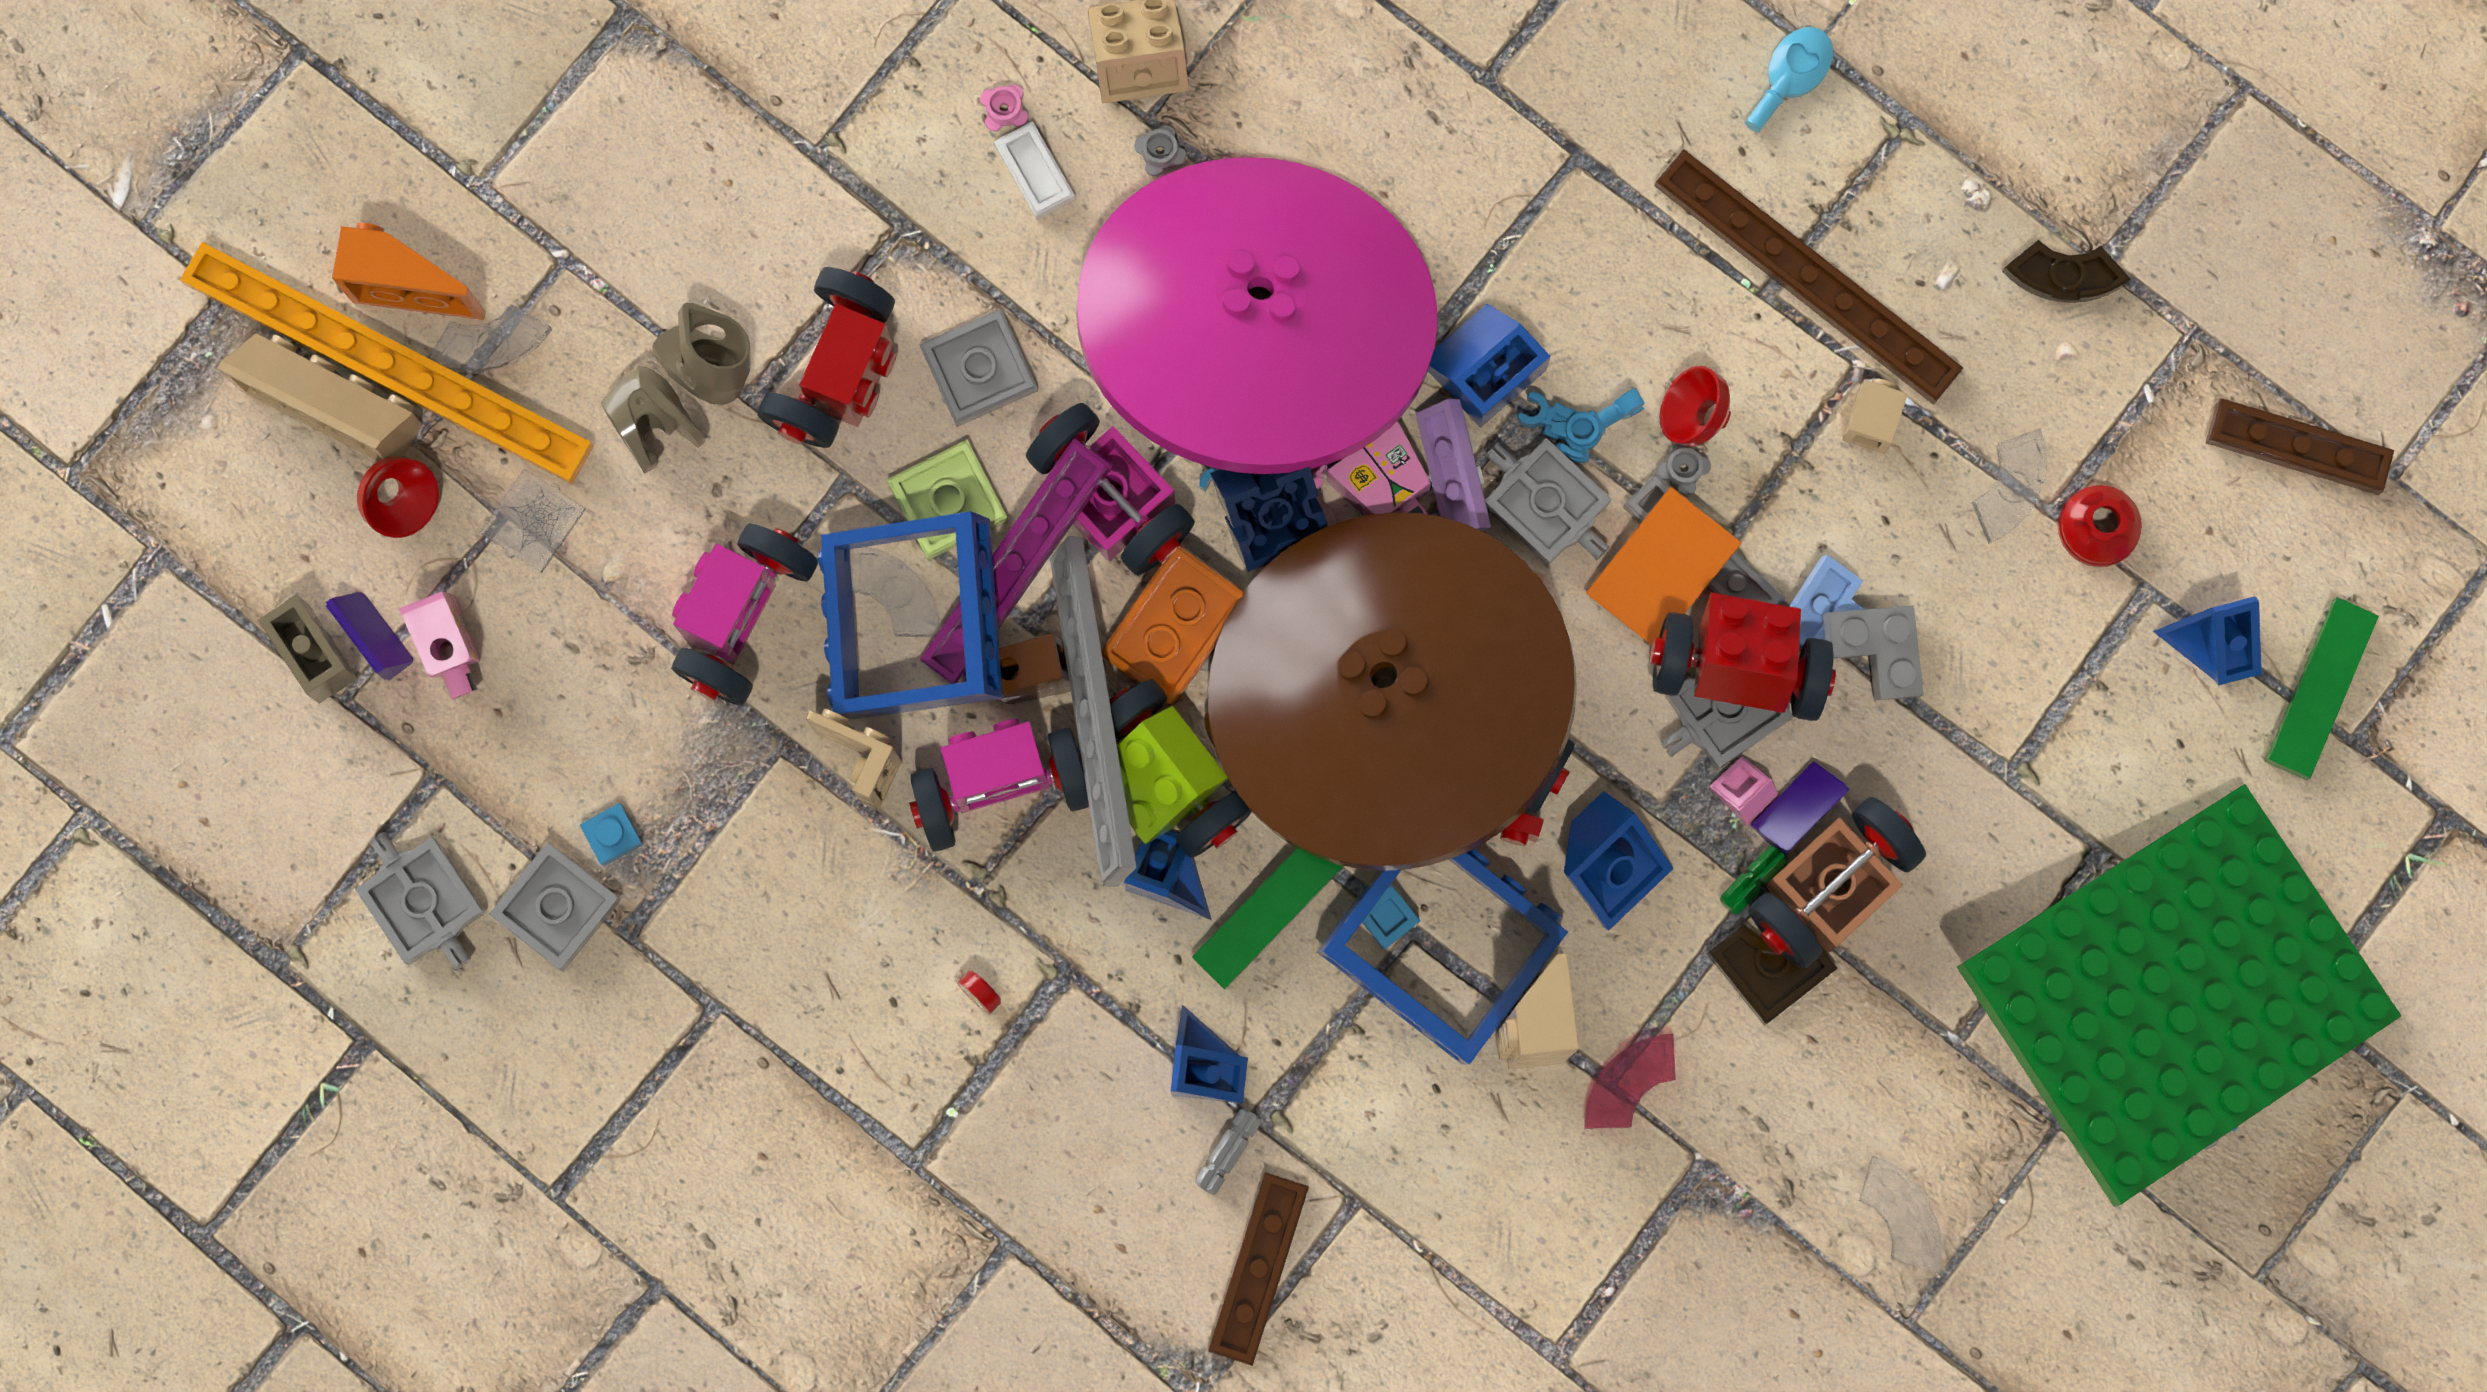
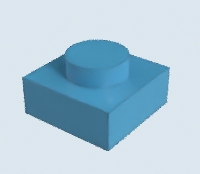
(611, 834)
(1390, 918)

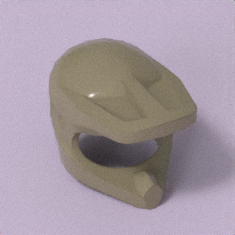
(705, 364)
(644, 403)

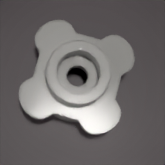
(1164, 138)
(1687, 480)

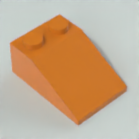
(388, 274)

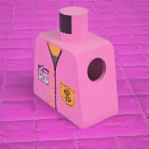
(1382, 476)
(431, 625)

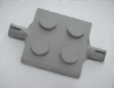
(1547, 501)
(1719, 727)
(420, 901)

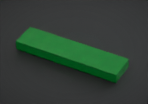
(2321, 688)
(1264, 916)

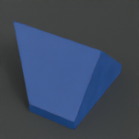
(2220, 640)
(1168, 876)
(1206, 1064)

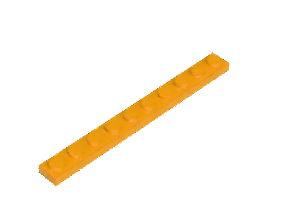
(387, 363)

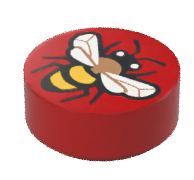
(979, 992)

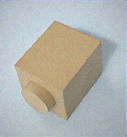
(1875, 415)

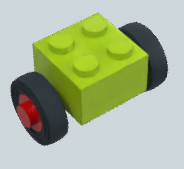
(1170, 774)

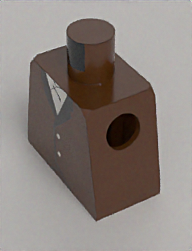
(1040, 668)

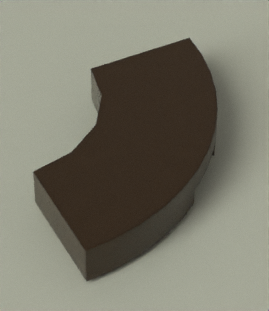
(2066, 276)

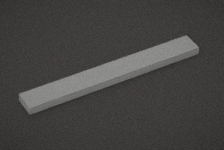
(1092, 713)

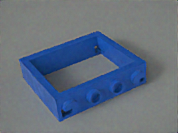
(977, 612)
(1404, 1005)

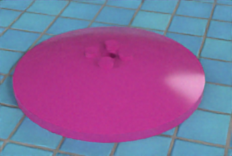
(1244, 376)

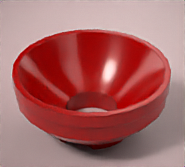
(1688, 402)
(411, 506)
(2084, 540)

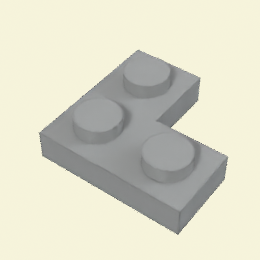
(1888, 639)

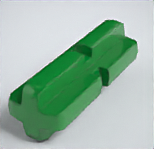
(1748, 886)

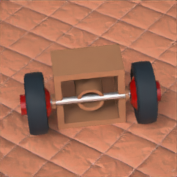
(1836, 883)

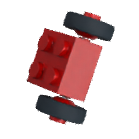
(844, 365)
(1745, 657)

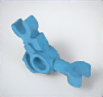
(1579, 429)

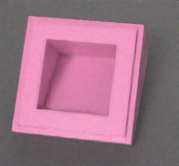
(1745, 790)

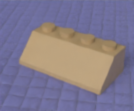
(321, 398)
(1542, 1023)

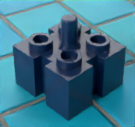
(1268, 511)

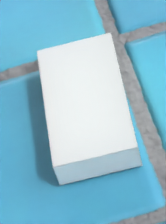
(1034, 170)

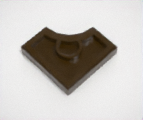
(1764, 978)

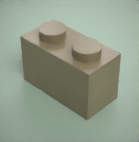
(307, 649)

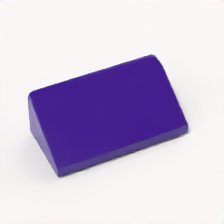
(370, 634)
(1799, 808)

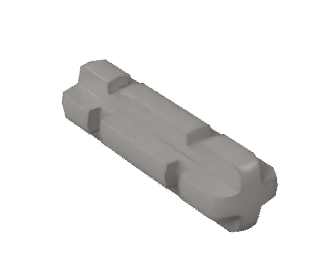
(1228, 1151)

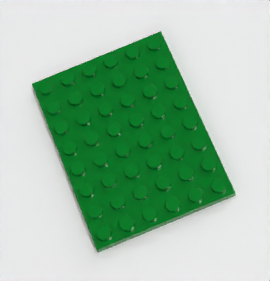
(2178, 994)

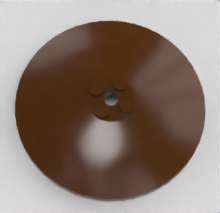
(1408, 766)

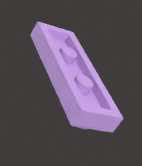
(1452, 464)

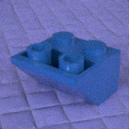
(1488, 363)

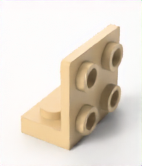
(1138, 49)
(871, 774)

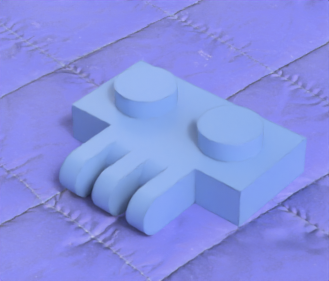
(1824, 591)

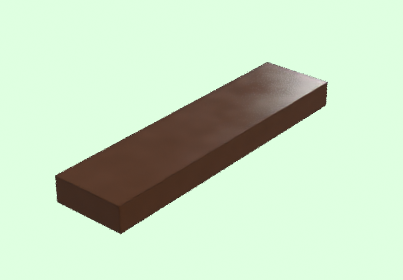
(2300, 446)
(1258, 1269)

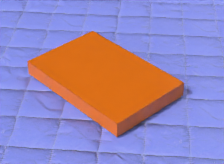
(1663, 565)
(1173, 624)

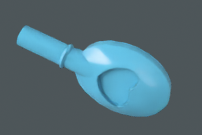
(1794, 71)

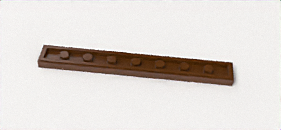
(1808, 277)

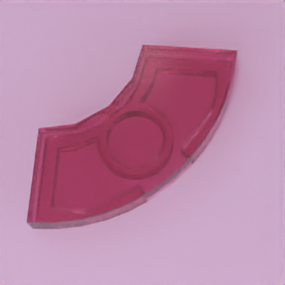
(1627, 1079)

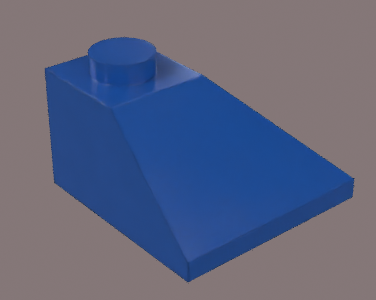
(1612, 859)

